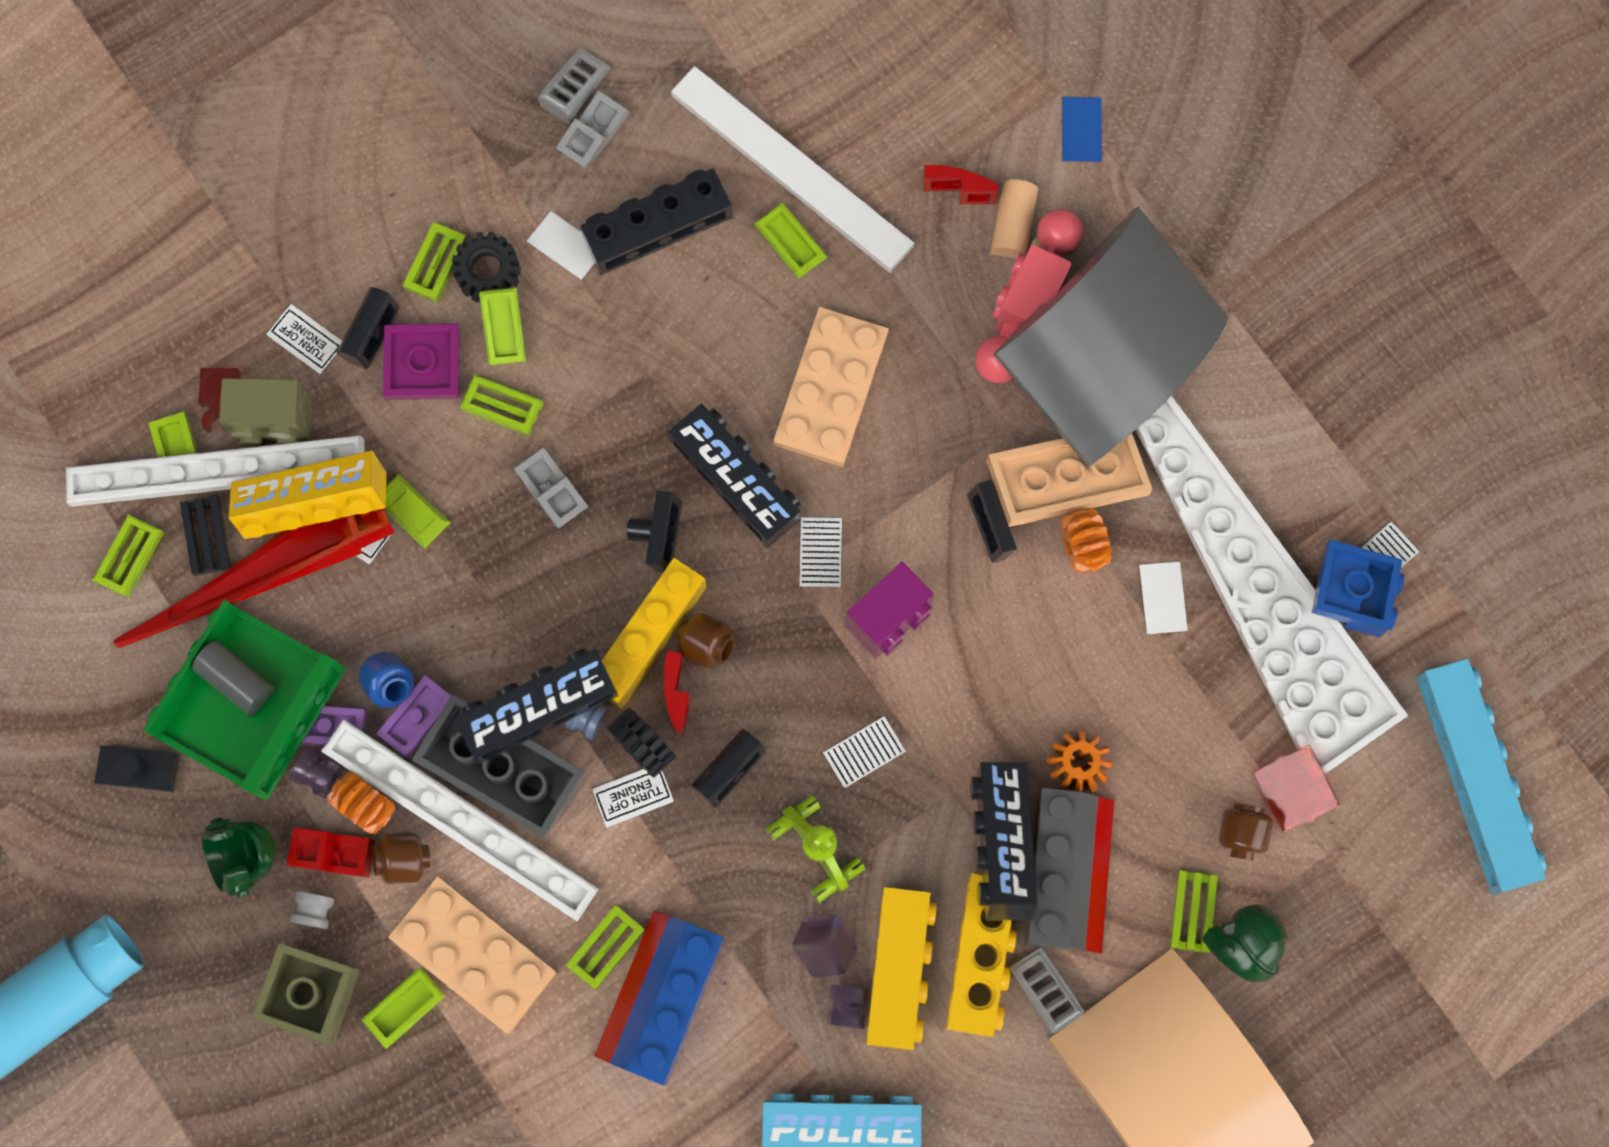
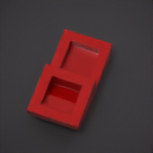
(971, 186)
(676, 701)
(330, 852)

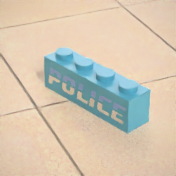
(841, 1124)

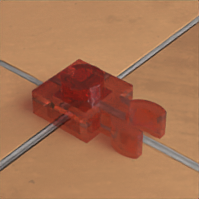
(210, 392)

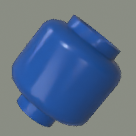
(386, 679)

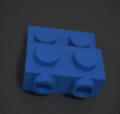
(1358, 588)

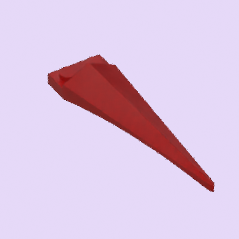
(277, 562)

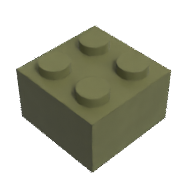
(265, 411)
(306, 994)

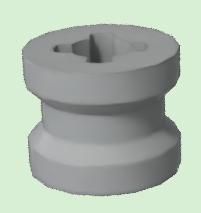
(311, 910)

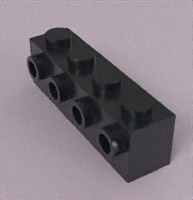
(656, 220)

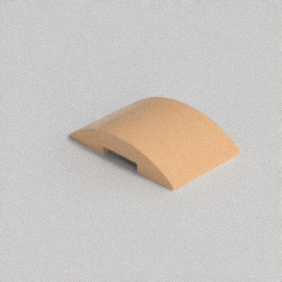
(1176, 1067)

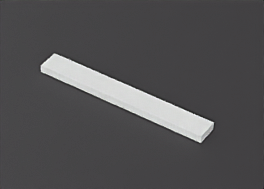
(792, 169)
(196, 471)
(460, 820)

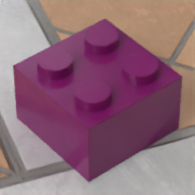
(889, 611)

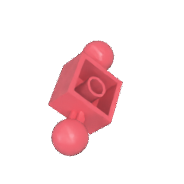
(1032, 283)

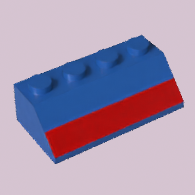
(659, 998)

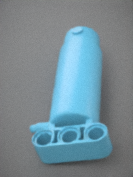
(62, 988)

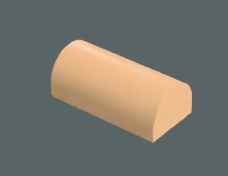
(1014, 219)

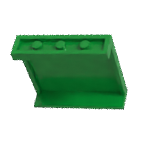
(222, 736)

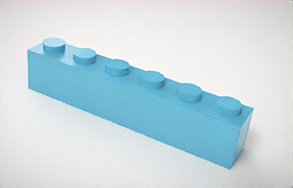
(1481, 777)

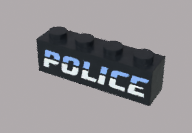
(734, 475)
(536, 705)
(1005, 841)

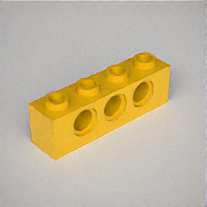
(962, 1013)

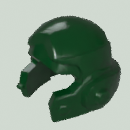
(238, 854)
(1249, 943)

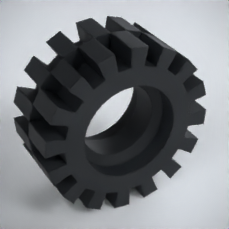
(480, 247)
(641, 742)

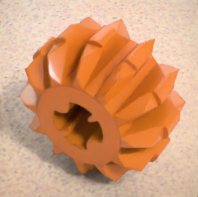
(1085, 540)
(1082, 750)
(361, 803)

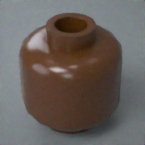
(706, 640)
(1245, 831)
(400, 858)

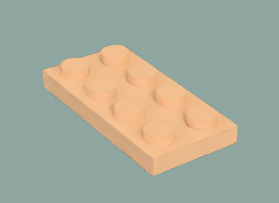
(831, 387)
(1054, 481)
(473, 955)

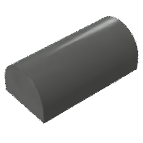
(233, 678)

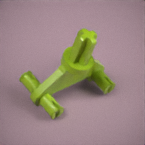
(818, 845)

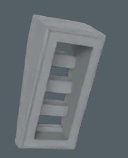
(568, 111)
(1067, 996)

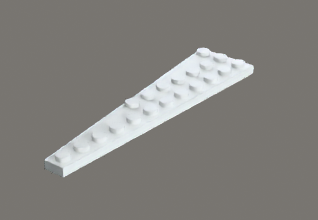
(1304, 659)

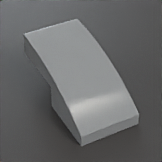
(593, 131)
(550, 488)

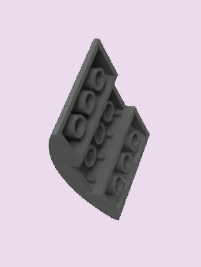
(1114, 339)

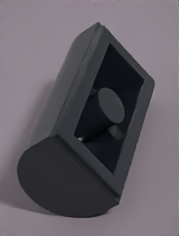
(367, 328)
(729, 768)

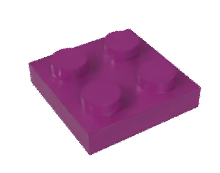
(421, 361)

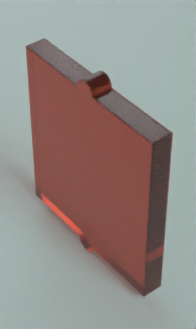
(1297, 788)

